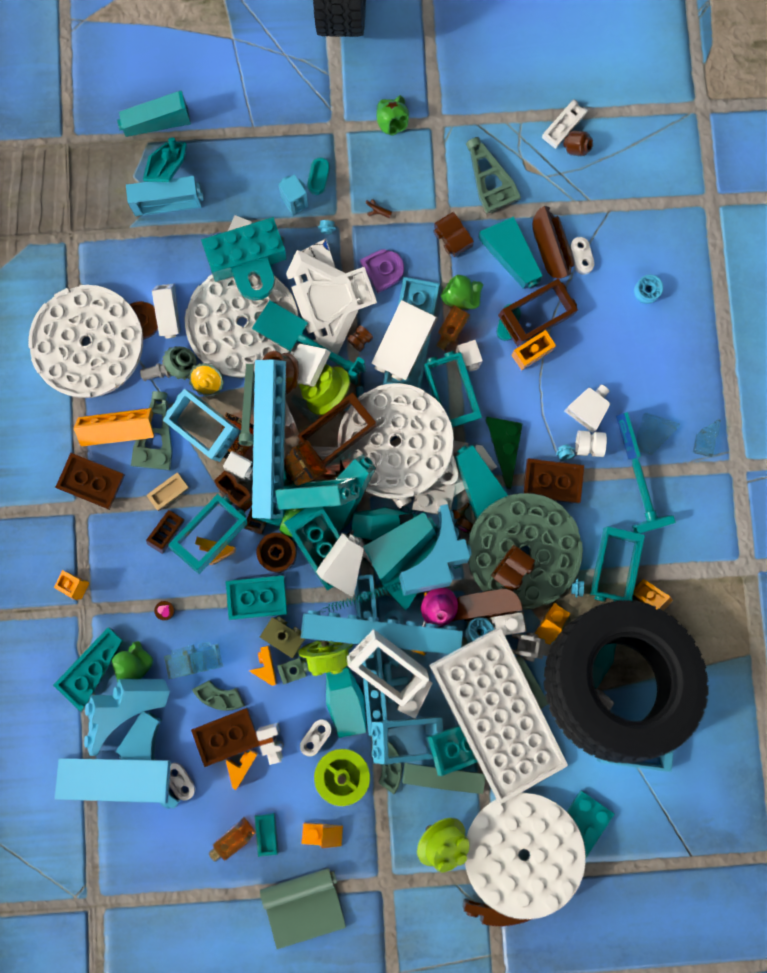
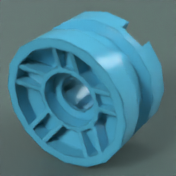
(656, 289)
(478, 625)

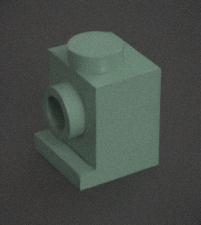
(284, 670)

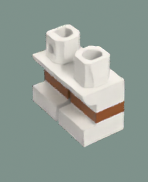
(269, 743)

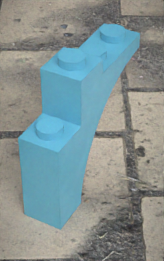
(434, 569)
(128, 700)
(140, 745)

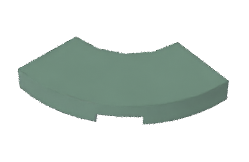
(218, 698)
(391, 773)

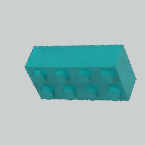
(314, 536)

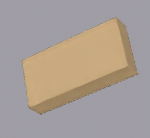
(167, 491)

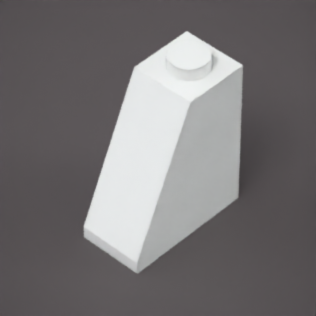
(166, 310)
(342, 564)

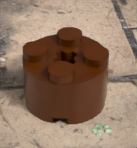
(267, 547)

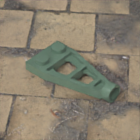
(499, 196)
(246, 437)
(155, 458)

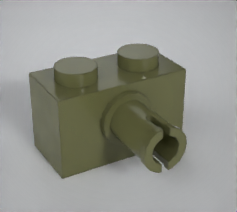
(282, 636)

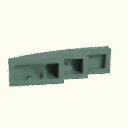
(455, 781)

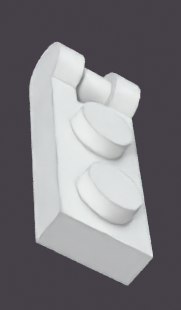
(564, 124)

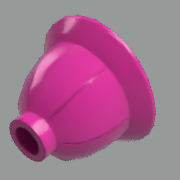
(439, 607)

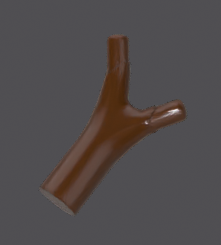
(378, 209)
(460, 513)

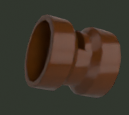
(360, 338)

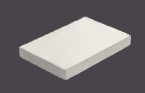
(310, 362)

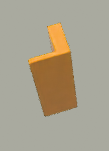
(114, 427)

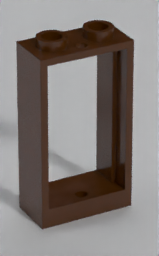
(512, 324)
(349, 400)

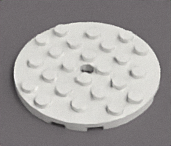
(214, 328)
(93, 368)
(424, 437)
(531, 886)

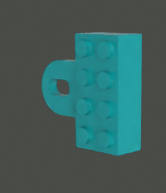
(245, 253)

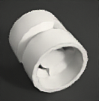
(589, 443)

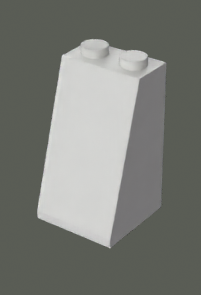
(404, 340)

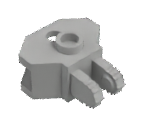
(531, 646)

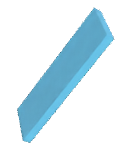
(424, 296)
(113, 780)

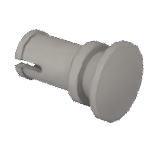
(155, 371)

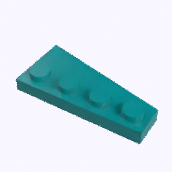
(87, 671)

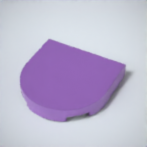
(383, 269)

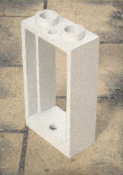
(367, 646)

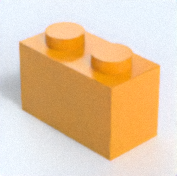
(533, 350)

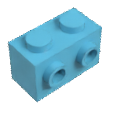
(293, 194)

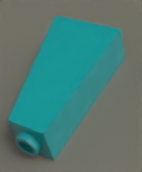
(155, 115)
(512, 251)
(362, 470)
(478, 480)
(399, 546)
(405, 601)

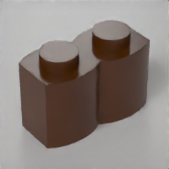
(453, 234)
(233, 491)
(513, 568)

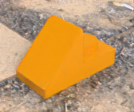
(206, 545)
(71, 585)
(651, 595)
(552, 623)
(267, 672)
(238, 772)
(322, 834)

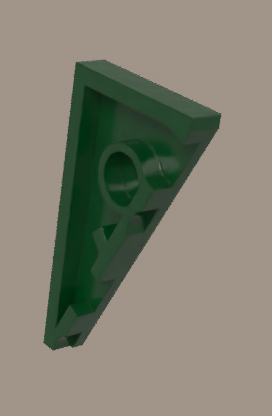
(505, 438)

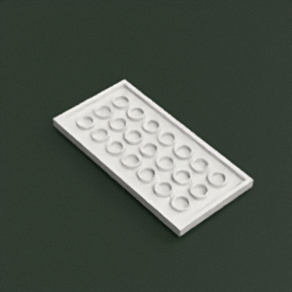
(498, 715)

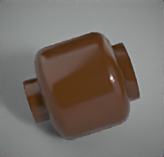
(578, 143)

